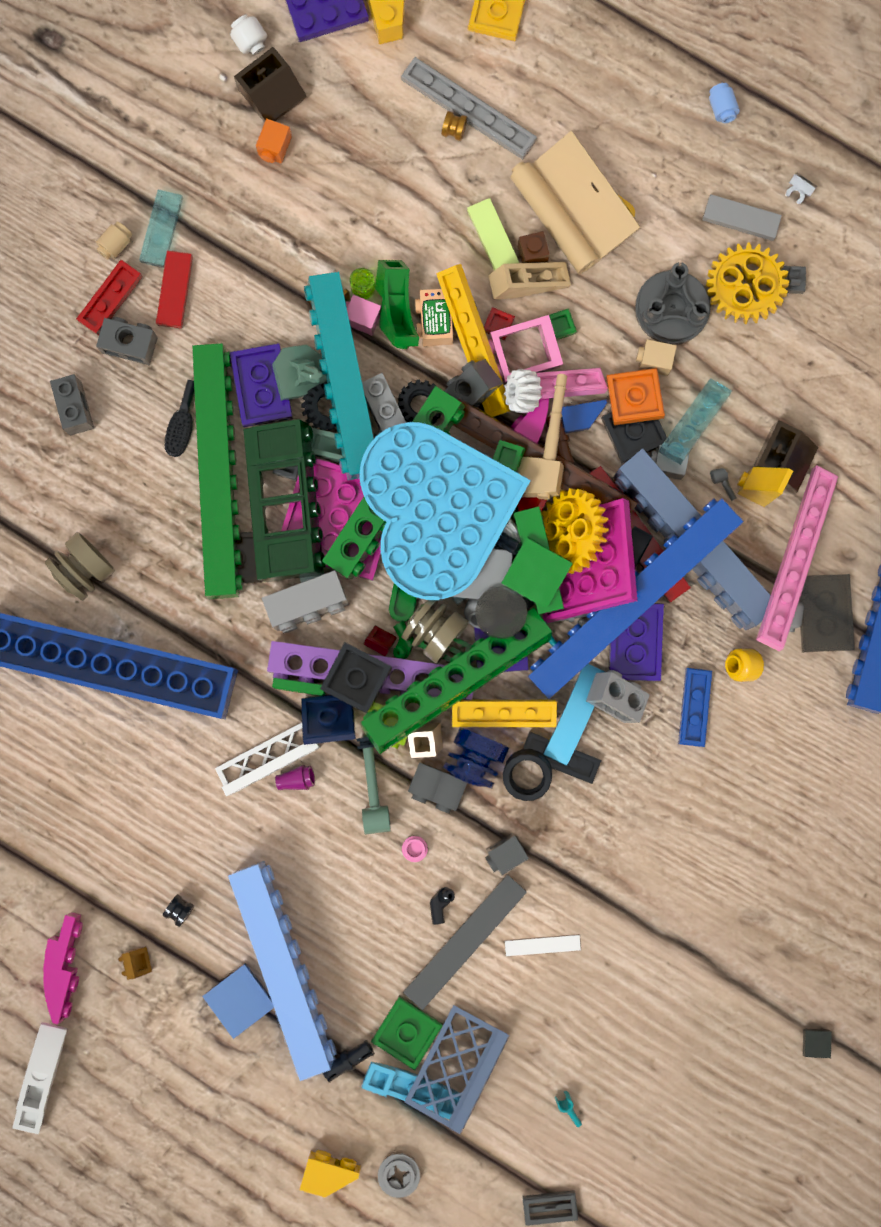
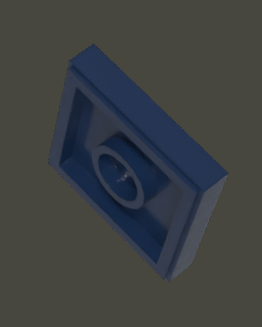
(327, 720)

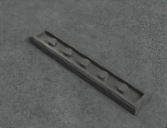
(464, 942)

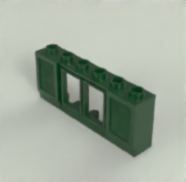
(288, 552)

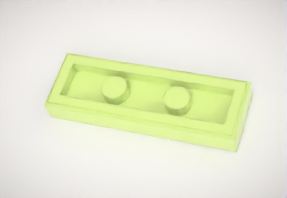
(492, 234)

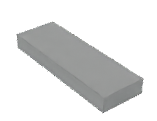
(741, 217)

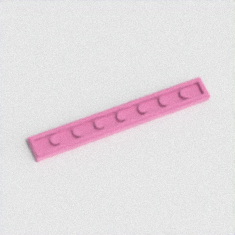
(797, 559)

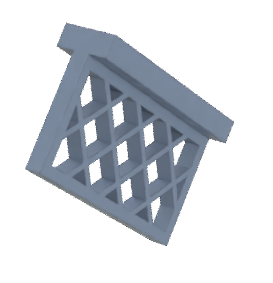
(477, 1080)

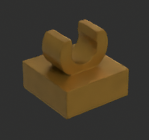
(136, 963)

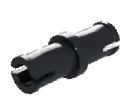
(349, 1060)

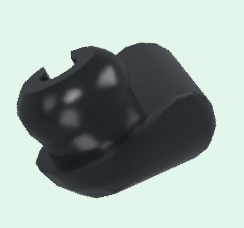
(439, 902)

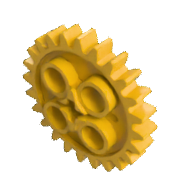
(766, 274)
(575, 527)

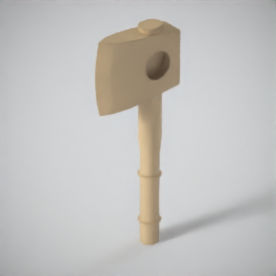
(547, 472)

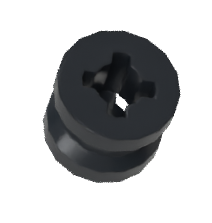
(178, 910)

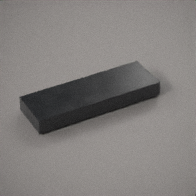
(579, 766)

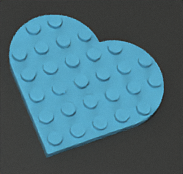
(439, 507)

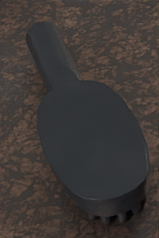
(180, 424)

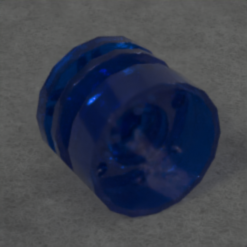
(475, 758)

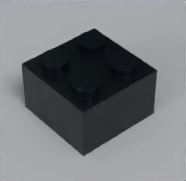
(356, 678)

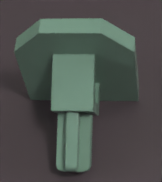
(297, 371)

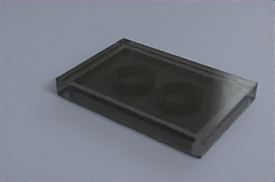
(827, 614)

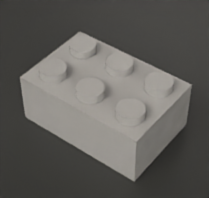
(305, 602)

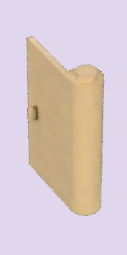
(578, 217)

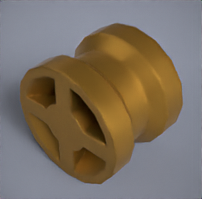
(454, 126)

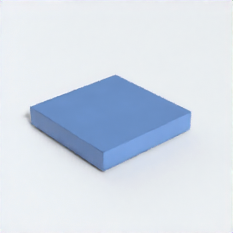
(239, 1001)

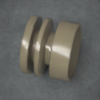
(79, 566)
(434, 629)

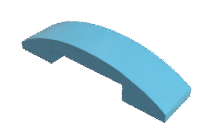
(573, 719)
(397, 1083)

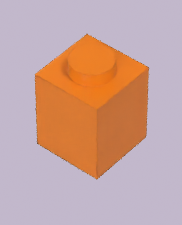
(273, 141)

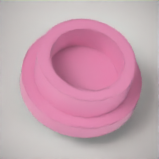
(414, 849)

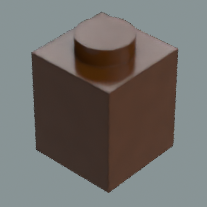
(533, 248)

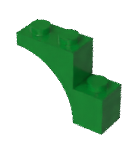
(395, 314)

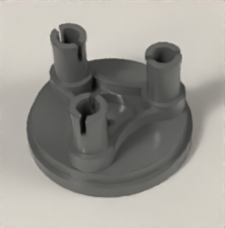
(672, 306)

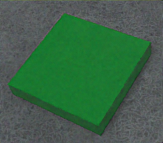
(537, 572)
(407, 1033)

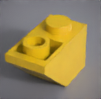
(327, 1174)

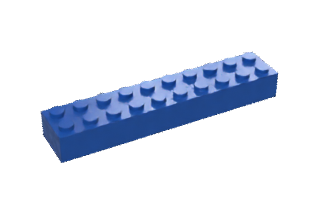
(116, 666)

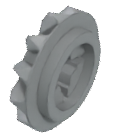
(392, 1185)

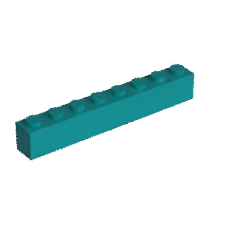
(341, 370)

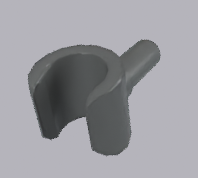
(721, 475)

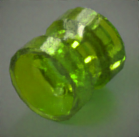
(362, 288)

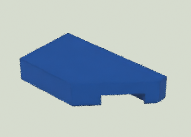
(581, 416)

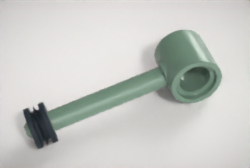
(375, 818)

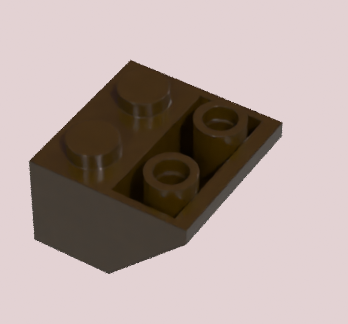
(270, 86)
(787, 449)

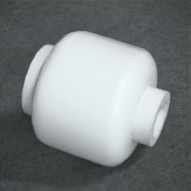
(248, 34)

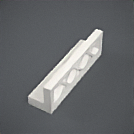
(266, 768)

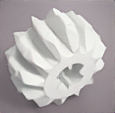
(523, 391)

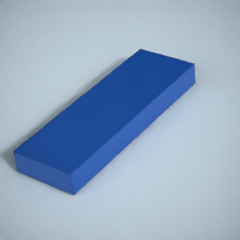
(695, 707)

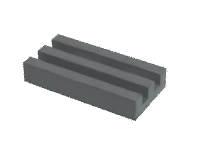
(549, 1197)

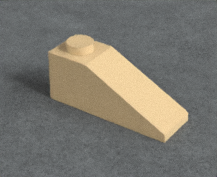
(527, 279)

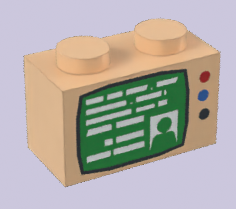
(435, 318)

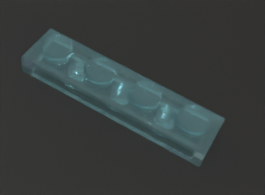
(695, 421)

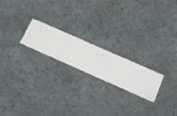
(542, 945)

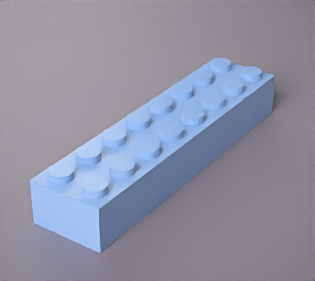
(282, 970)

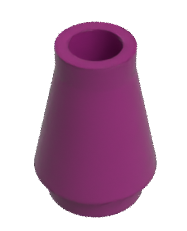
(296, 779)

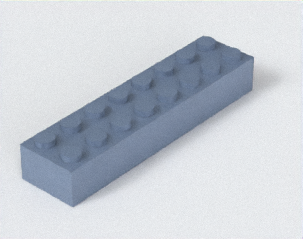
(668, 513)

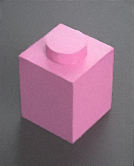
(363, 314)

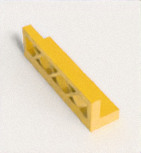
(504, 713)

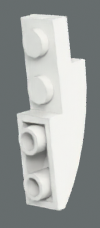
(39, 1078)

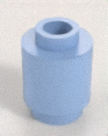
(723, 103)

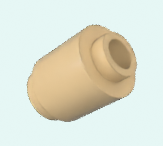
(113, 241)

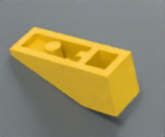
(763, 484)

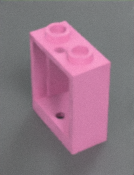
(548, 340)

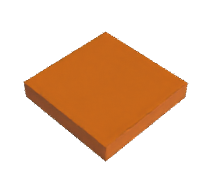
(635, 396)

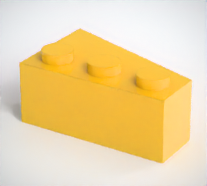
(387, 19)

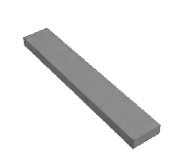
(461, 102)

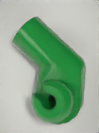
(403, 648)

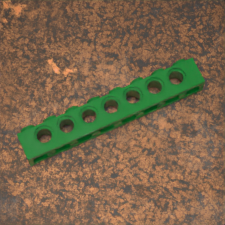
(338, 555)
(386, 736)

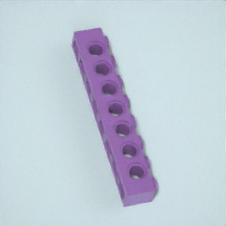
(282, 653)

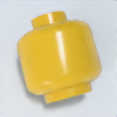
(744, 664)

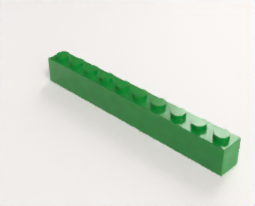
(216, 471)

